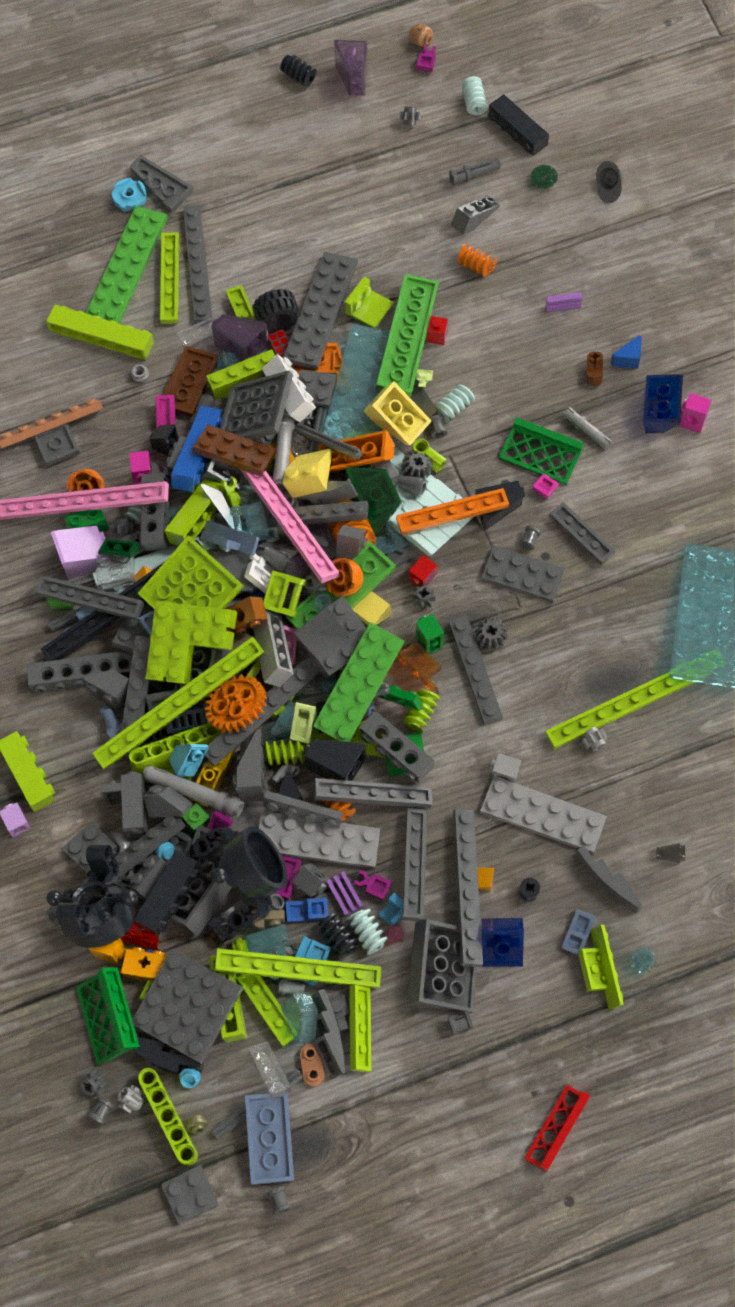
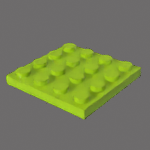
(191, 579)

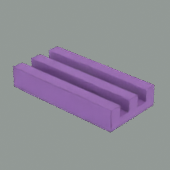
(563, 302)
(337, 879)

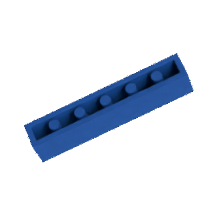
(189, 464)

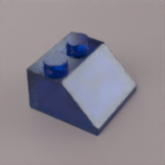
(502, 942)

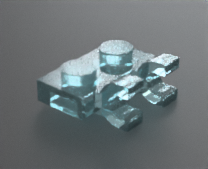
(268, 940)

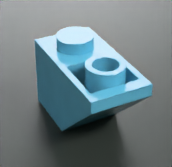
(187, 758)

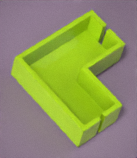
(176, 633)

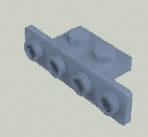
(229, 538)

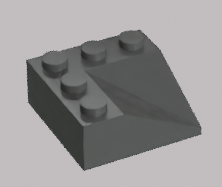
(332, 637)
(251, 771)

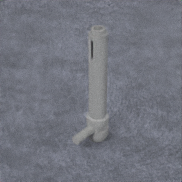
(283, 448)
(219, 800)

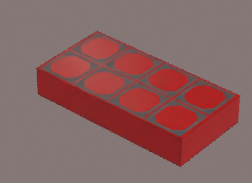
(279, 342)

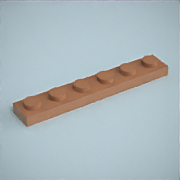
(57, 419)

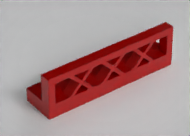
(566, 1128)

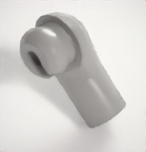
(293, 769)
(121, 840)

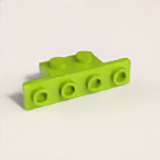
(599, 968)

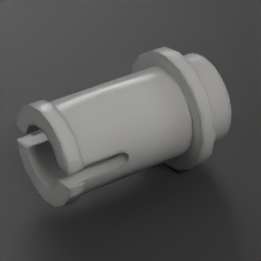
(291, 987)

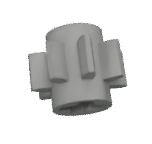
(594, 739)
(130, 1099)

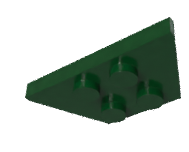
(379, 491)

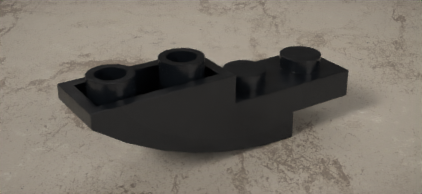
(153, 1052)

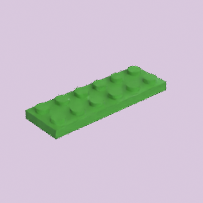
(375, 569)
(358, 683)

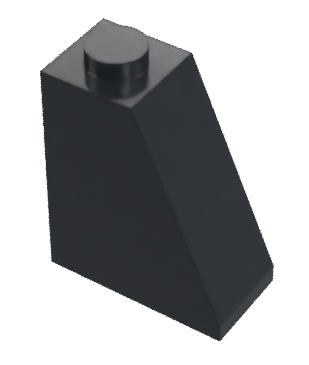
(514, 495)

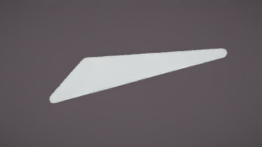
(219, 501)

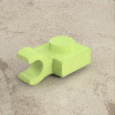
(424, 377)

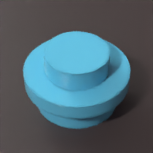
(165, 851)
(189, 1077)

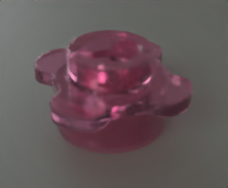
(394, 933)

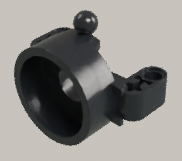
(249, 865)
(101, 907)

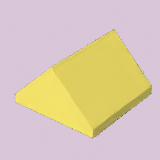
(372, 609)

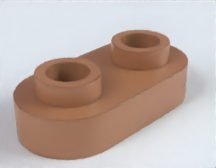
(310, 1065)

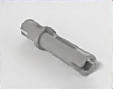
(591, 431)

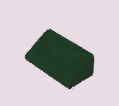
(119, 548)

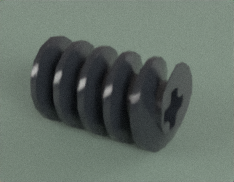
(298, 70)
(337, 936)

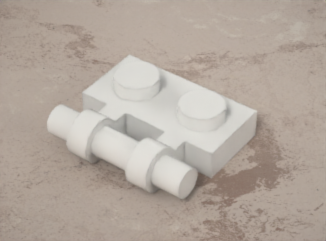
(259, 572)

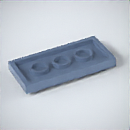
(269, 1138)

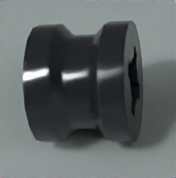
(529, 893)

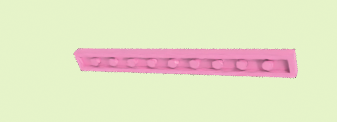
(84, 500)
(293, 526)

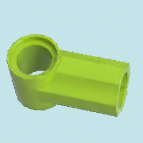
(437, 460)

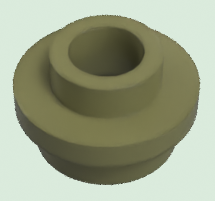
(196, 1124)

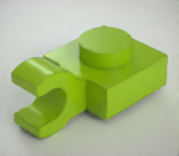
(231, 497)

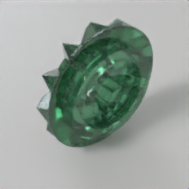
(539, 172)

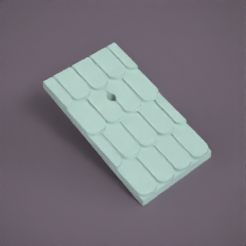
(436, 493)

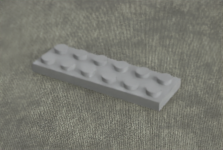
(543, 814)
(302, 839)

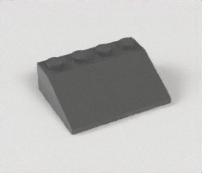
(202, 897)
(436, 970)

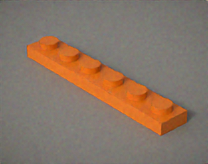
(452, 511)

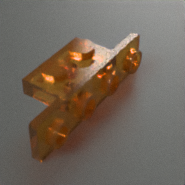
(421, 665)

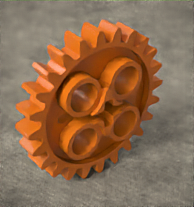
(235, 703)

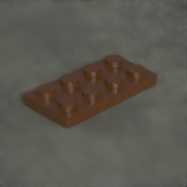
(190, 379)
(234, 450)

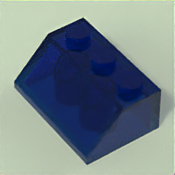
(662, 402)

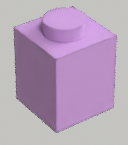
(14, 819)

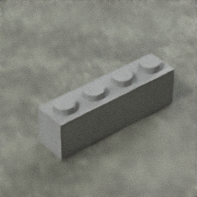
(276, 661)

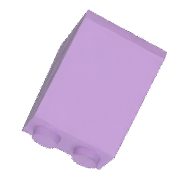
(79, 549)

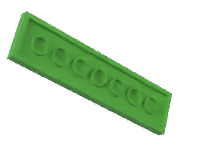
(127, 264)
(408, 333)

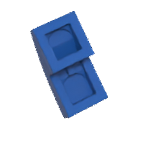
(306, 911)

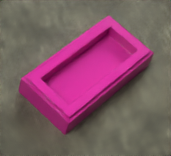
(165, 410)

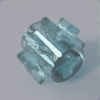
(226, 360)
(649, 959)

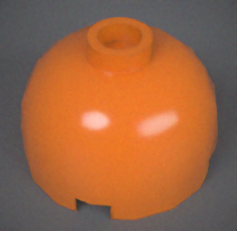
(85, 480)
(348, 580)

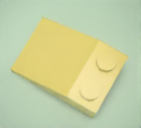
(397, 414)
(308, 473)

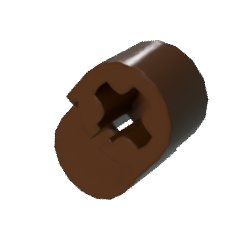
(595, 368)

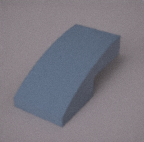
(578, 931)

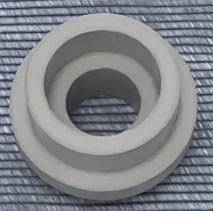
(137, 370)

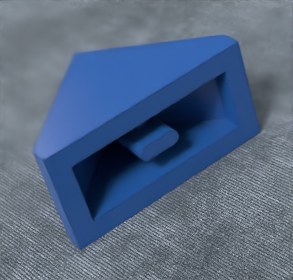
(628, 355)

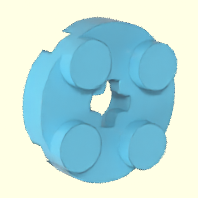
(126, 202)

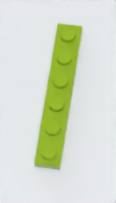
(169, 278)

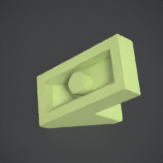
(303, 722)

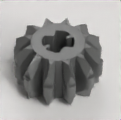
(416, 465)
(486, 629)

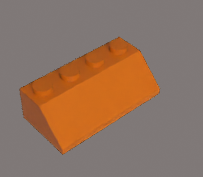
(374, 448)

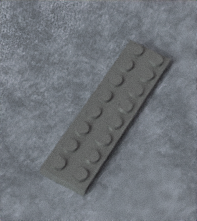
(320, 310)

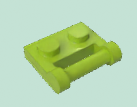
(277, 592)

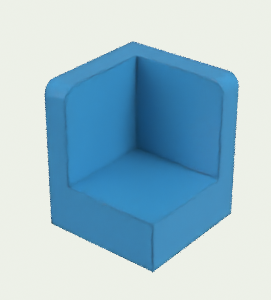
(393, 911)

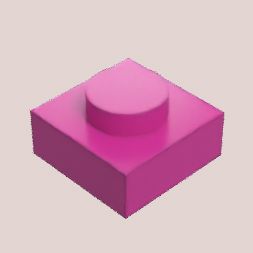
(545, 486)

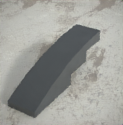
(613, 884)
(329, 1040)

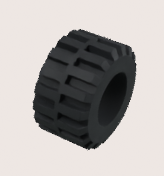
(277, 309)

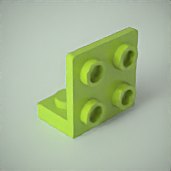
(367, 305)

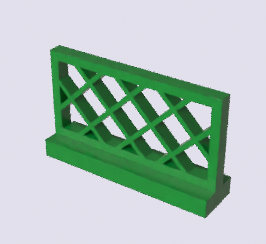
(545, 436)
(116, 1012)

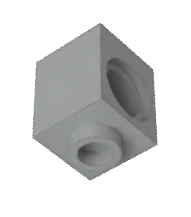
(505, 767)

